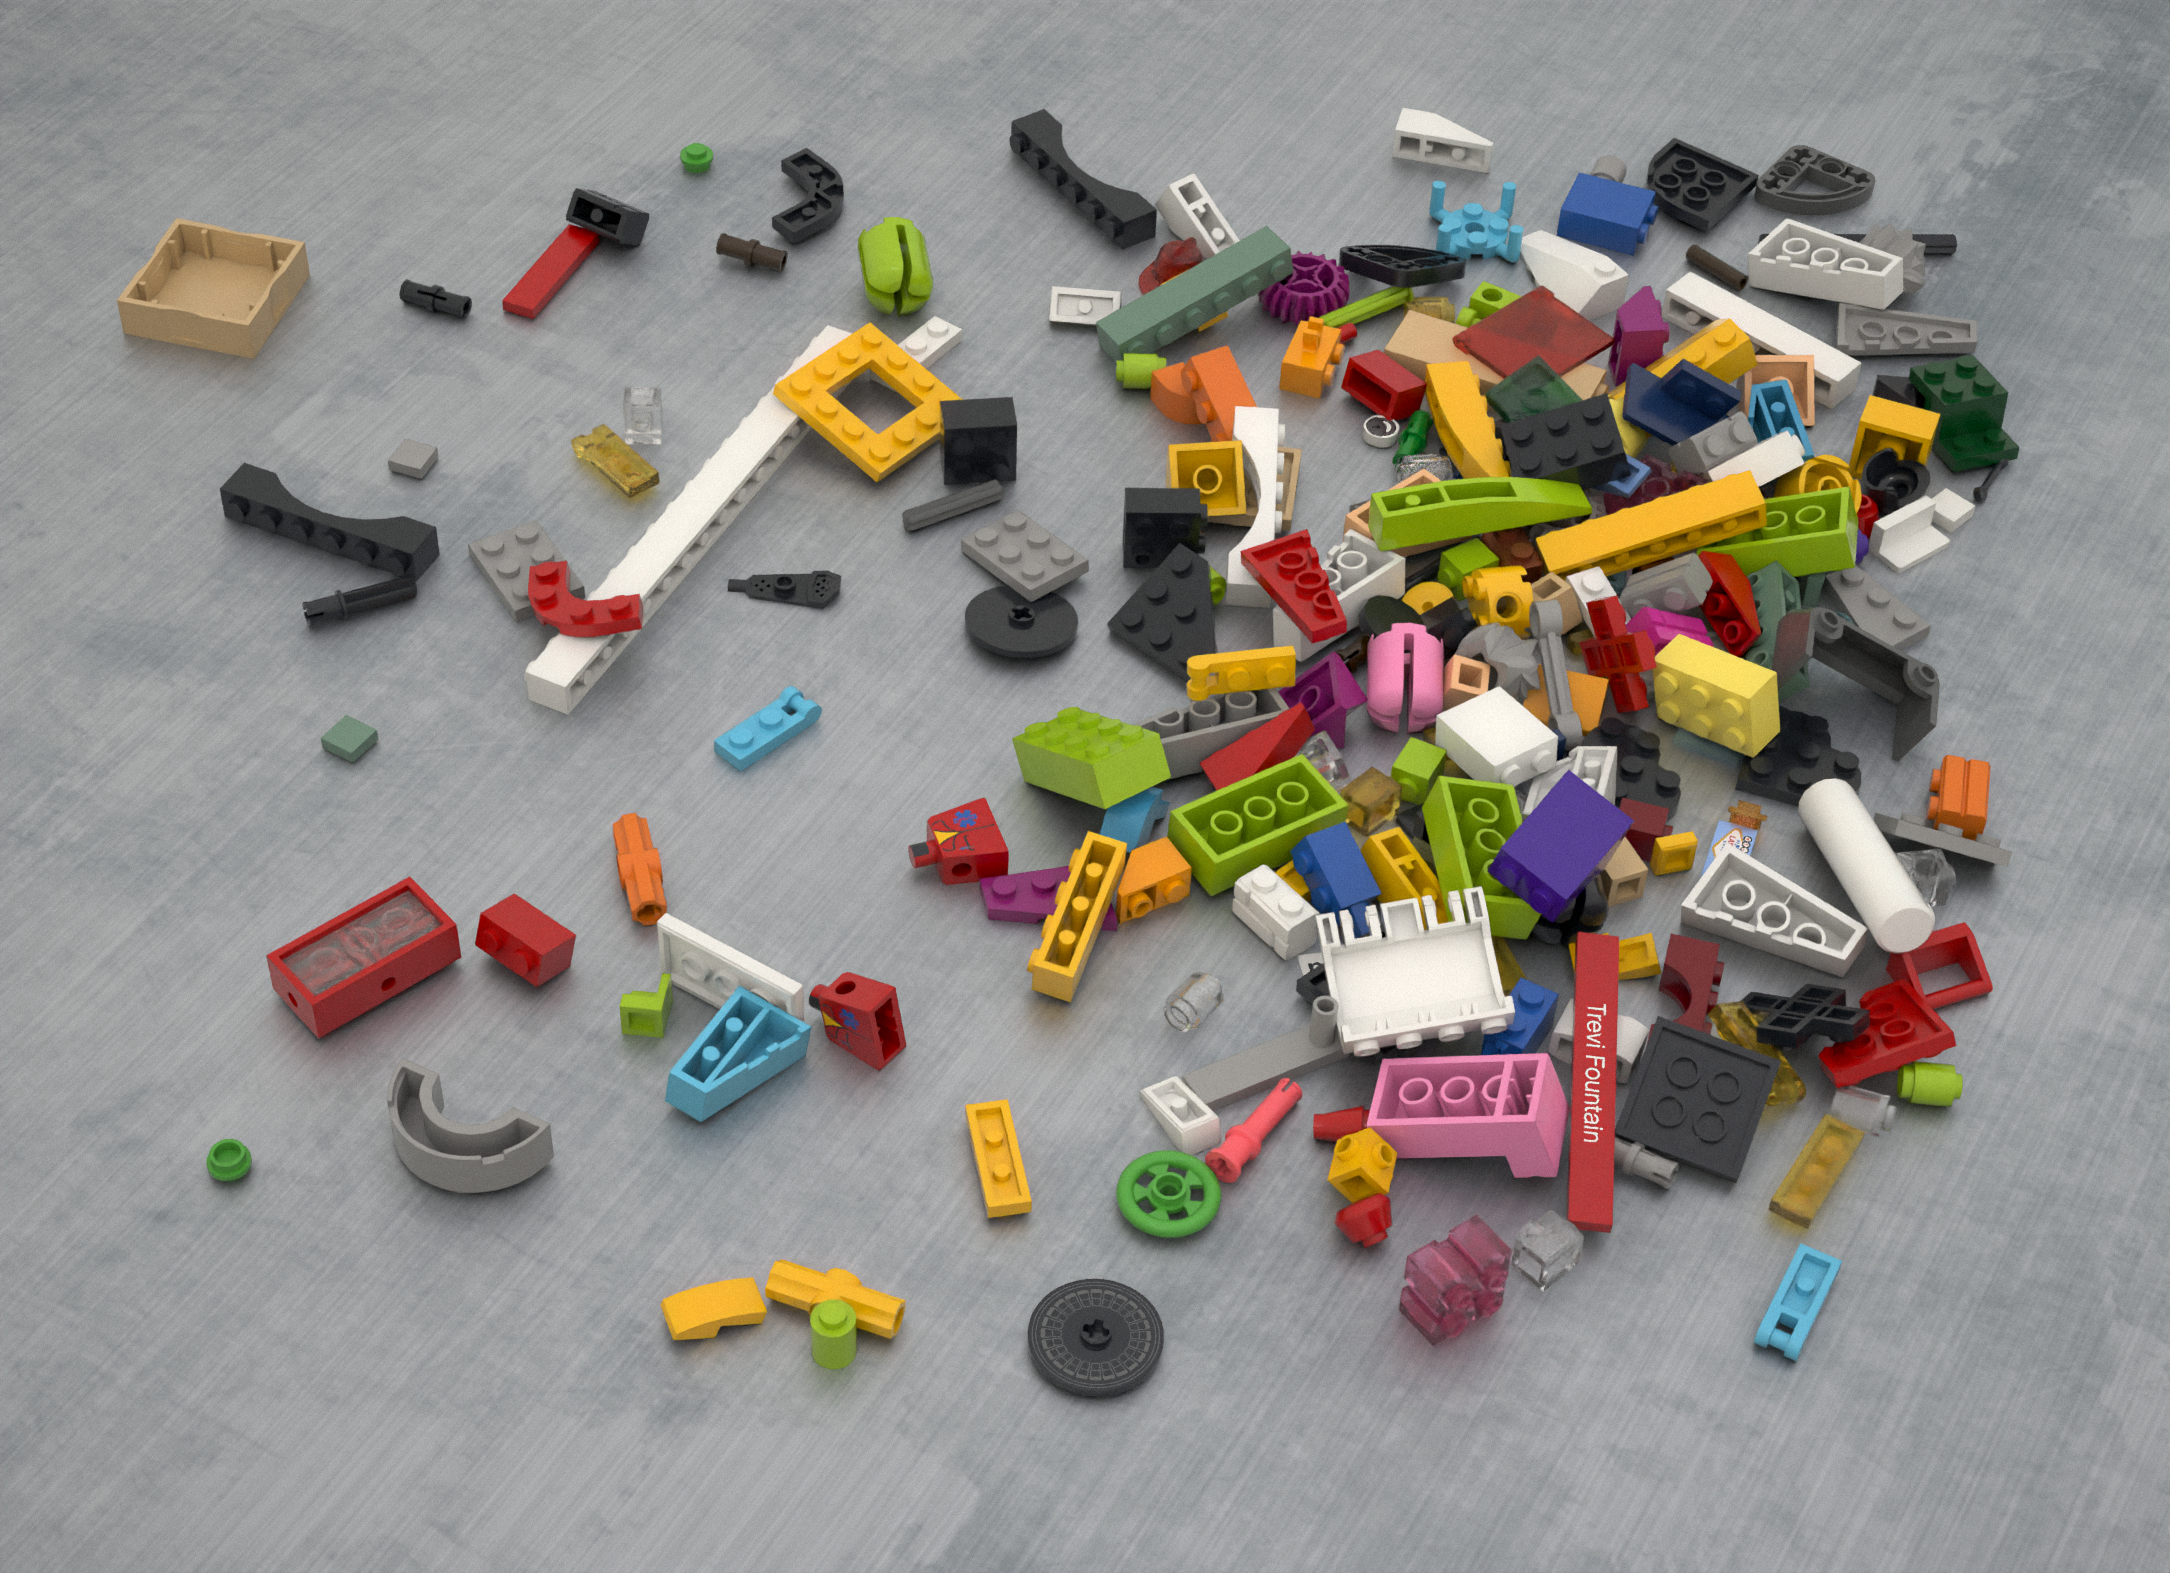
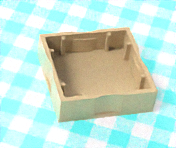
(214, 288)

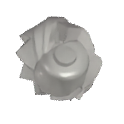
(1902, 245)
(1509, 656)

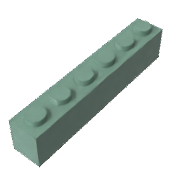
(1196, 295)

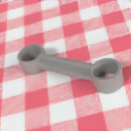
(1547, 628)

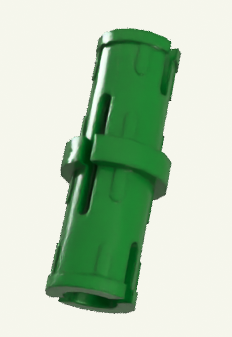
(1413, 439)

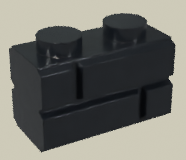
(607, 217)

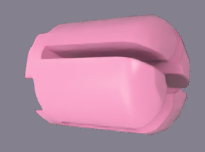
(1389, 668)

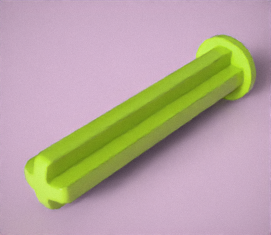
(1368, 306)

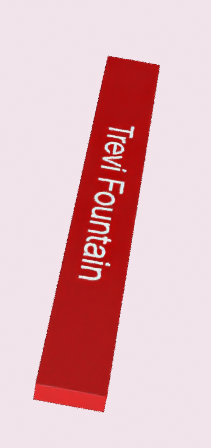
(1593, 1083)

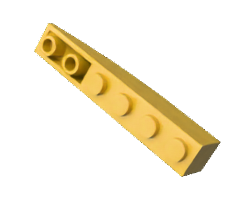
(1463, 420)

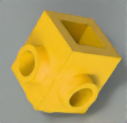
(1362, 1165)

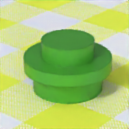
(696, 157)
(228, 1160)

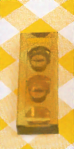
(1816, 1171)

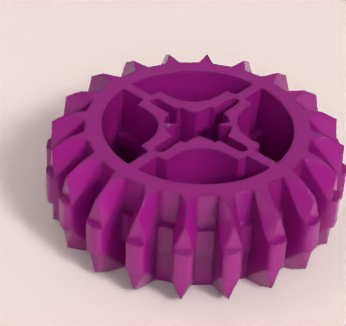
(1311, 290)

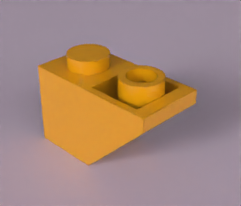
(1152, 879)

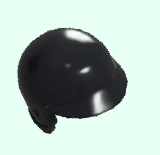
(1893, 481)

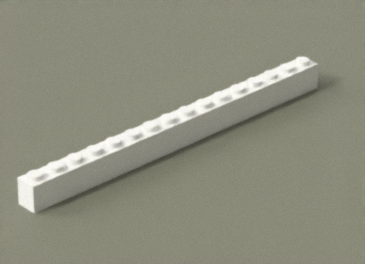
(678, 538)

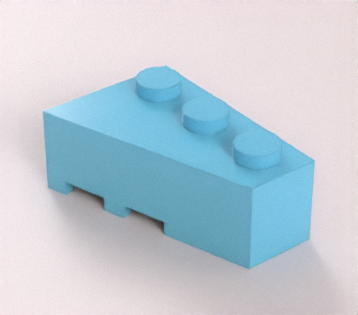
(735, 1054)

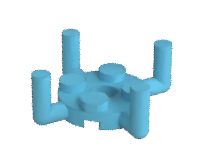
(1475, 229)

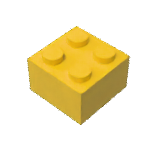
(1894, 426)

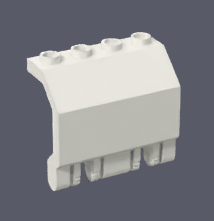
(1414, 979)

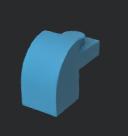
(1134, 818)

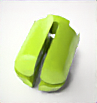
(895, 266)

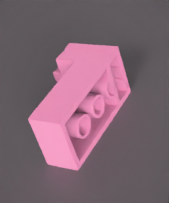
(1473, 1109)

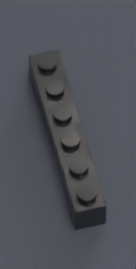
(1115, 211)
(388, 544)

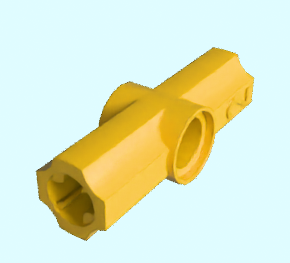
(808, 1288)

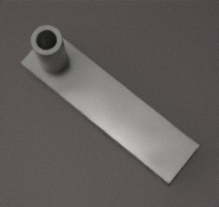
(1271, 1061)

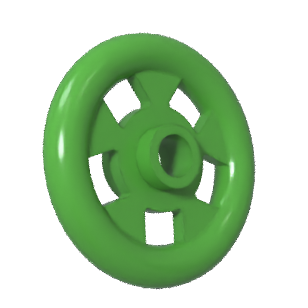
(1168, 1183)

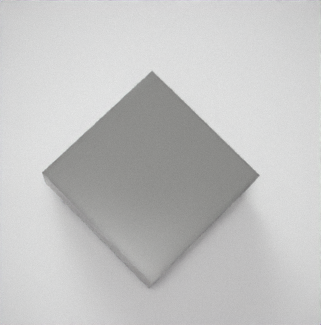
(413, 458)

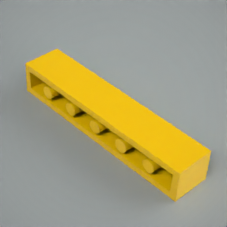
(1656, 528)

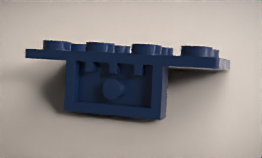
(1677, 403)

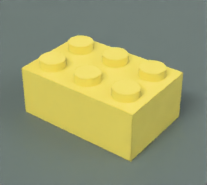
(1716, 695)

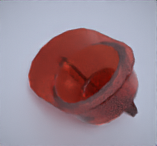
(1171, 261)

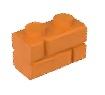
(1960, 795)

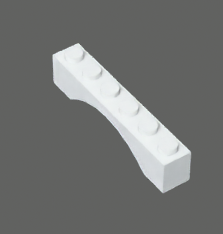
(1261, 464)

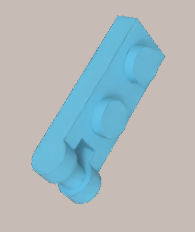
(767, 729)
(1798, 1301)

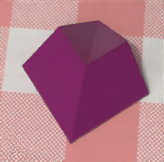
(1327, 695)

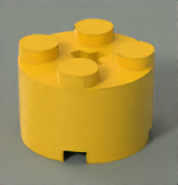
(1819, 474)

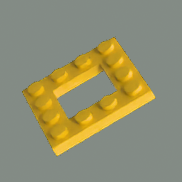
(878, 455)

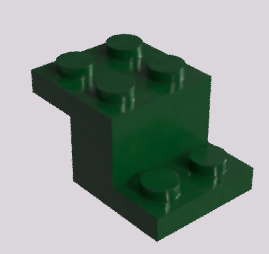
(1970, 411)

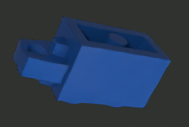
(1336, 874)
(1532, 1021)

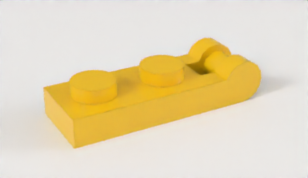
(1240, 671)

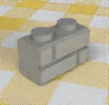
(1713, 445)
(1668, 587)

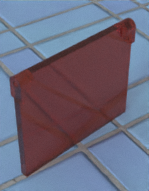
(1531, 328)

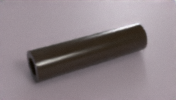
(1717, 267)

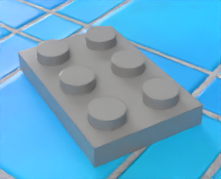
(1024, 555)
(507, 562)

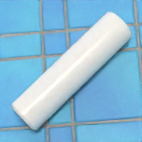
(1866, 866)

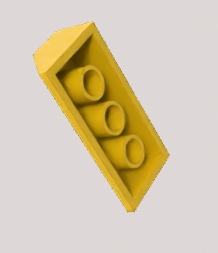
(1717, 349)

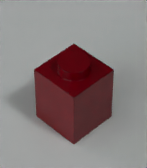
(1648, 824)

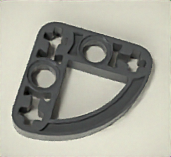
(1850, 183)

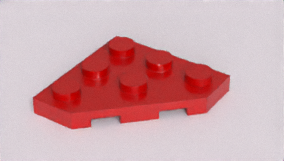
(1899, 1033)

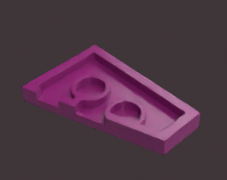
(1029, 896)

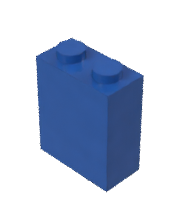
(1607, 214)

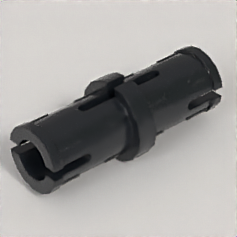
(435, 298)

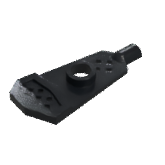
(807, 590)

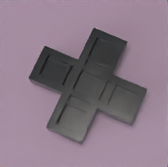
(1810, 1011)

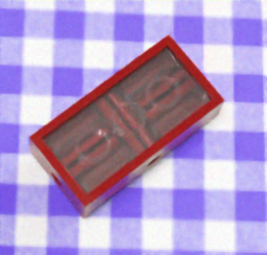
(364, 956)

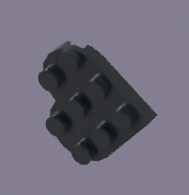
(1797, 760)
(1637, 765)

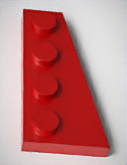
(1295, 581)

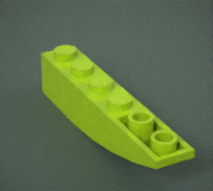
(1469, 508)

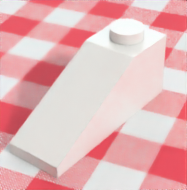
(1438, 141)
(1194, 214)

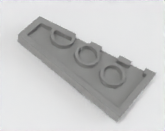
(1896, 332)

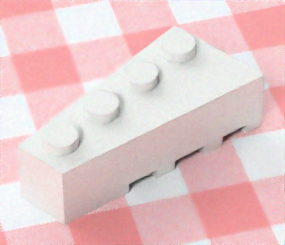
(1824, 267)
(1355, 575)
(1770, 913)

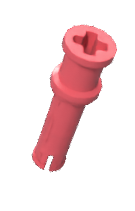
(1245, 1140)

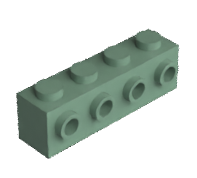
(1774, 595)

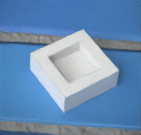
(1951, 510)

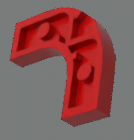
(574, 616)

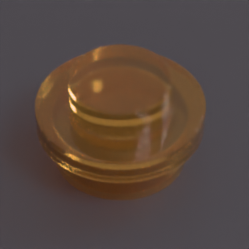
(1747, 815)

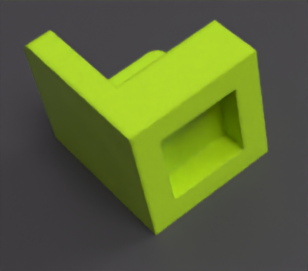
(647, 1012)

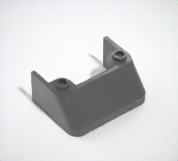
(1866, 660)

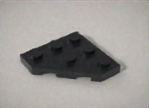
(1171, 613)

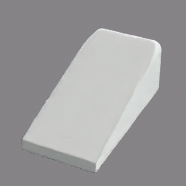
(1183, 1115)

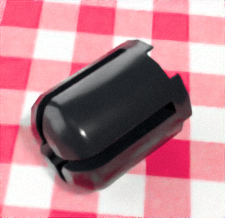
(1584, 915)

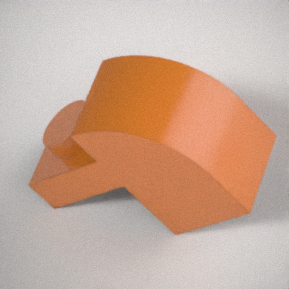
(1171, 397)

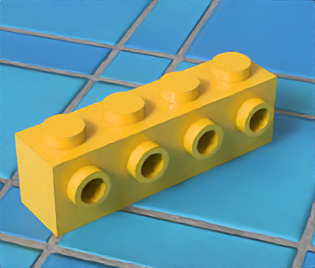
(1078, 916)

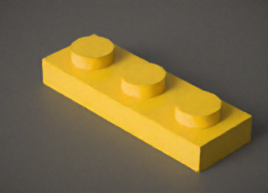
(998, 1158)

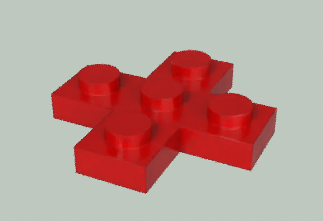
(1618, 654)

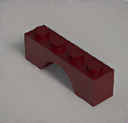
(1688, 978)

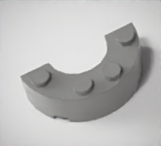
(459, 1154)

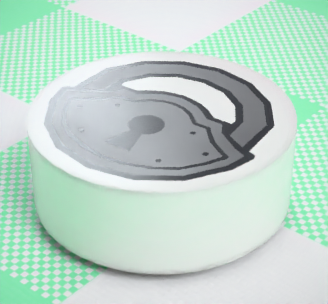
(1380, 431)

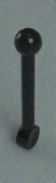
(1980, 493)

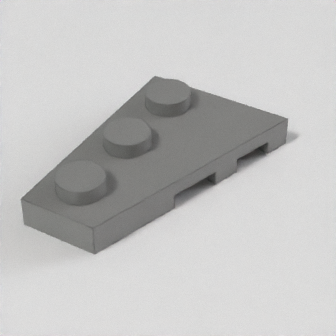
(1875, 608)
(1945, 837)

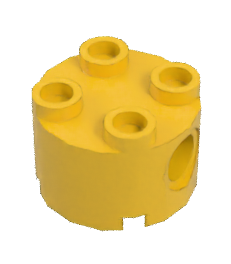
(1504, 586)

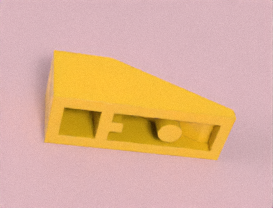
(1402, 871)

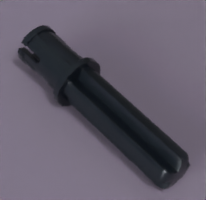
(359, 600)

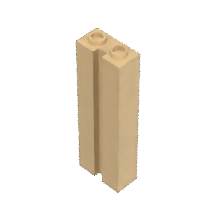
(1429, 341)

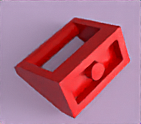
(1943, 949)

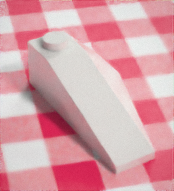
(1575, 274)

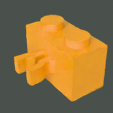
(1311, 358)

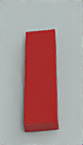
(550, 271)

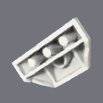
(1590, 763)

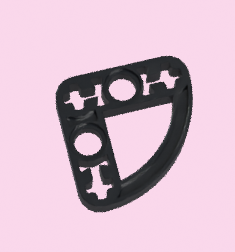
(1402, 264)

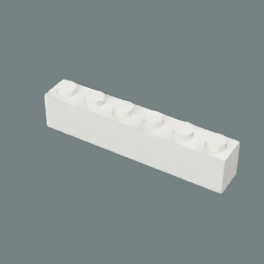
(1697, 303)

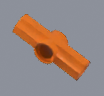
(639, 869)

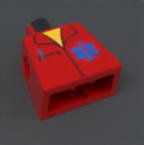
(963, 845)
(861, 1017)

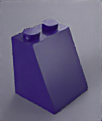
(1561, 846)

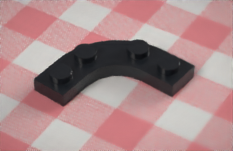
(823, 199)

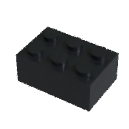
(1568, 444)

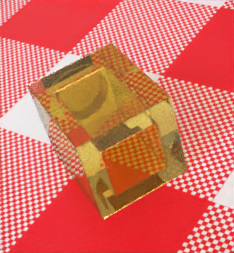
(1371, 801)

